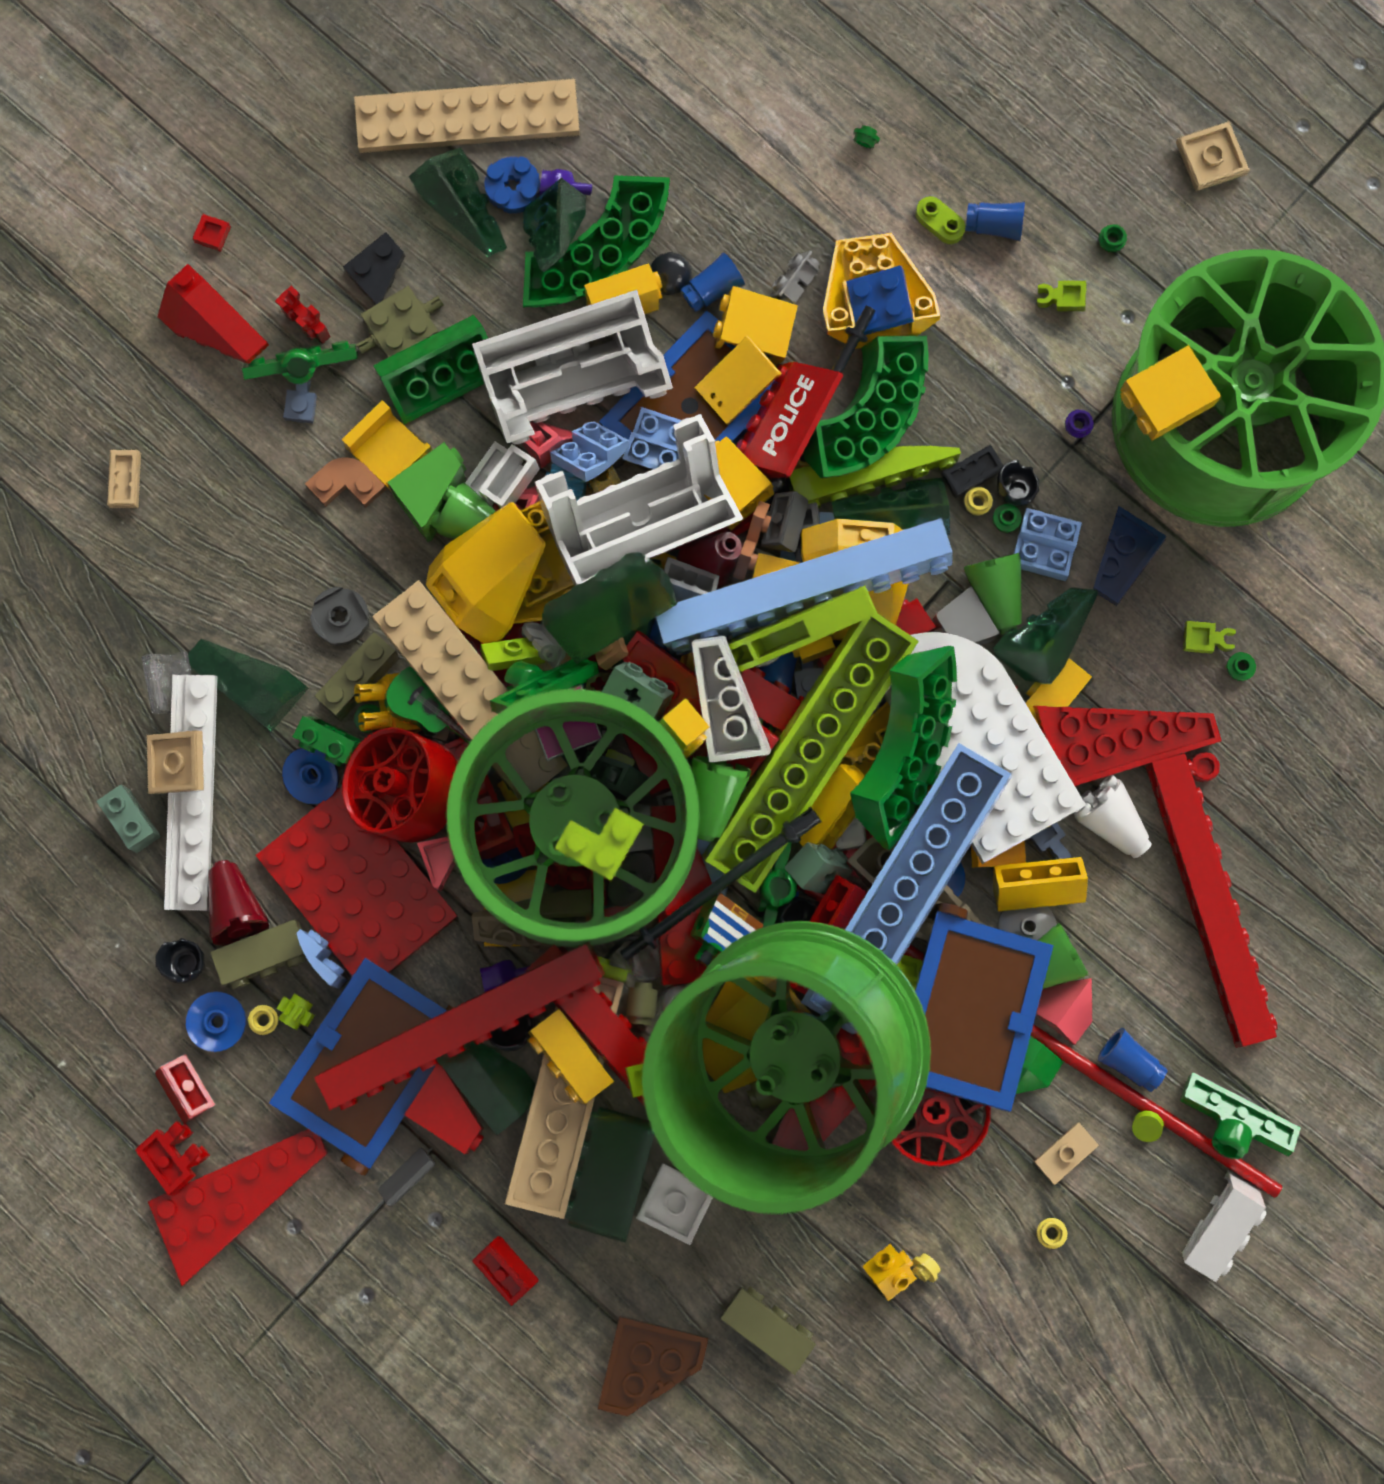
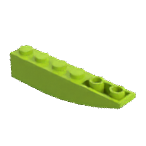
(888, 470)
(801, 628)

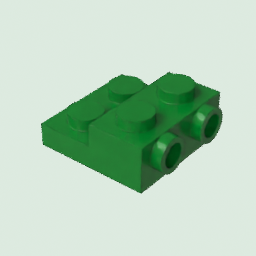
(326, 738)

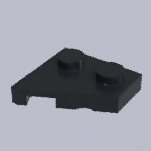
(376, 267)

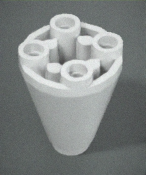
(1114, 817)

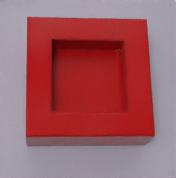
(211, 232)

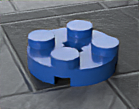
(512, 169)

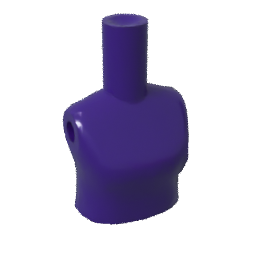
(549, 177)
(499, 973)

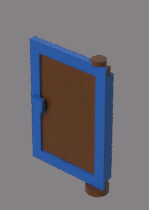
(687, 365)
(979, 1005)
(365, 1014)

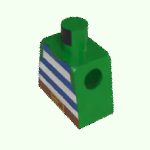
(719, 926)

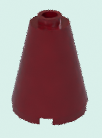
(713, 554)
(232, 905)

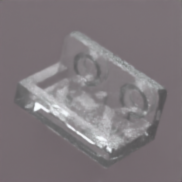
(158, 676)

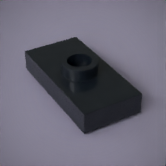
(972, 471)

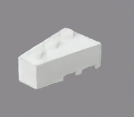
(1225, 1228)

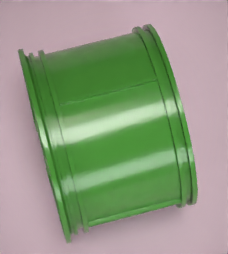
(1317, 329)
(567, 799)
(792, 1060)

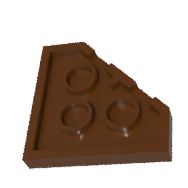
(647, 1363)

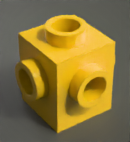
(890, 1271)

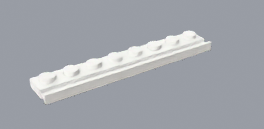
(192, 811)

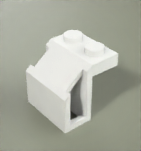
(501, 476)

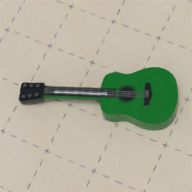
(414, 703)

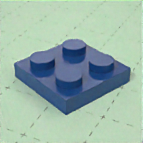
(886, 294)

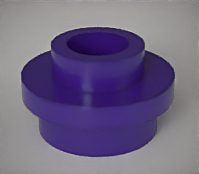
(1082, 416)

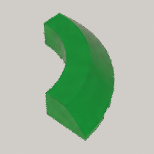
(606, 247)
(879, 411)
(910, 745)

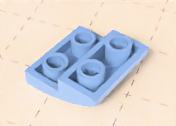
(652, 440)
(590, 452)
(1047, 543)
(317, 954)

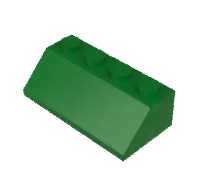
(433, 370)

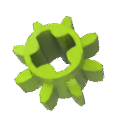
(295, 1011)

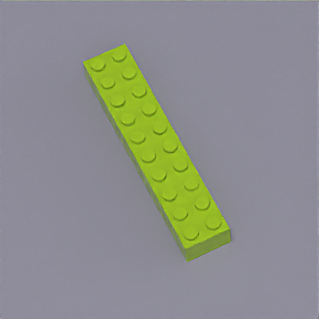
(812, 744)

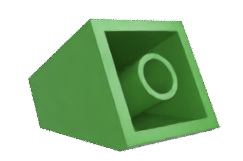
(424, 485)

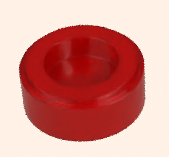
(1205, 766)

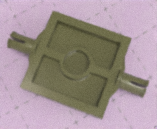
(399, 322)

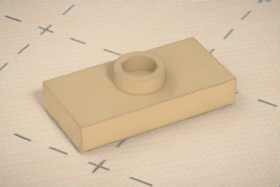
(124, 479)
(1066, 1153)

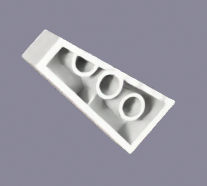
(726, 704)

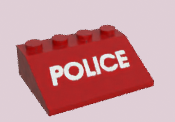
(788, 417)

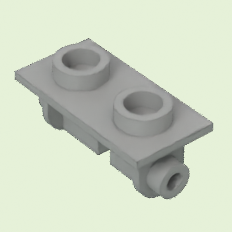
(800, 269)
(544, 643)

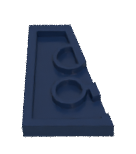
(1127, 554)

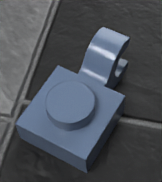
(300, 404)
(805, 678)
(1050, 839)

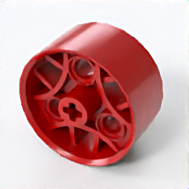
(401, 776)
(941, 1128)

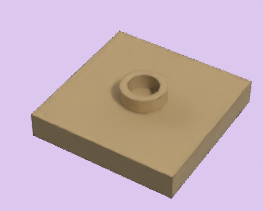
(1212, 156)
(175, 762)

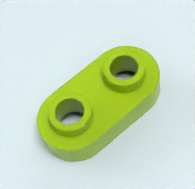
(937, 221)

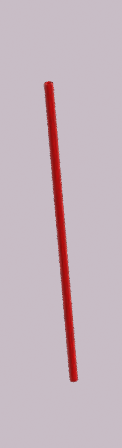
(1132, 1096)

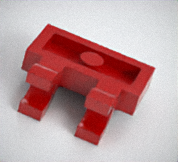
(305, 317)
(166, 1162)

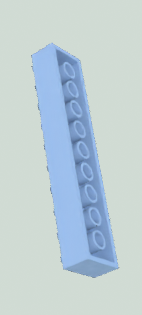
(806, 584)
(925, 858)

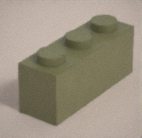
(363, 667)
(259, 955)
(768, 1329)

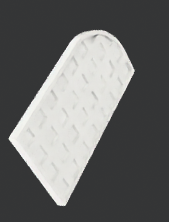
(1000, 728)

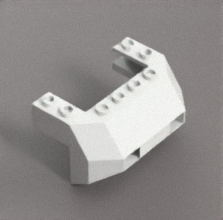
(566, 367)
(644, 513)

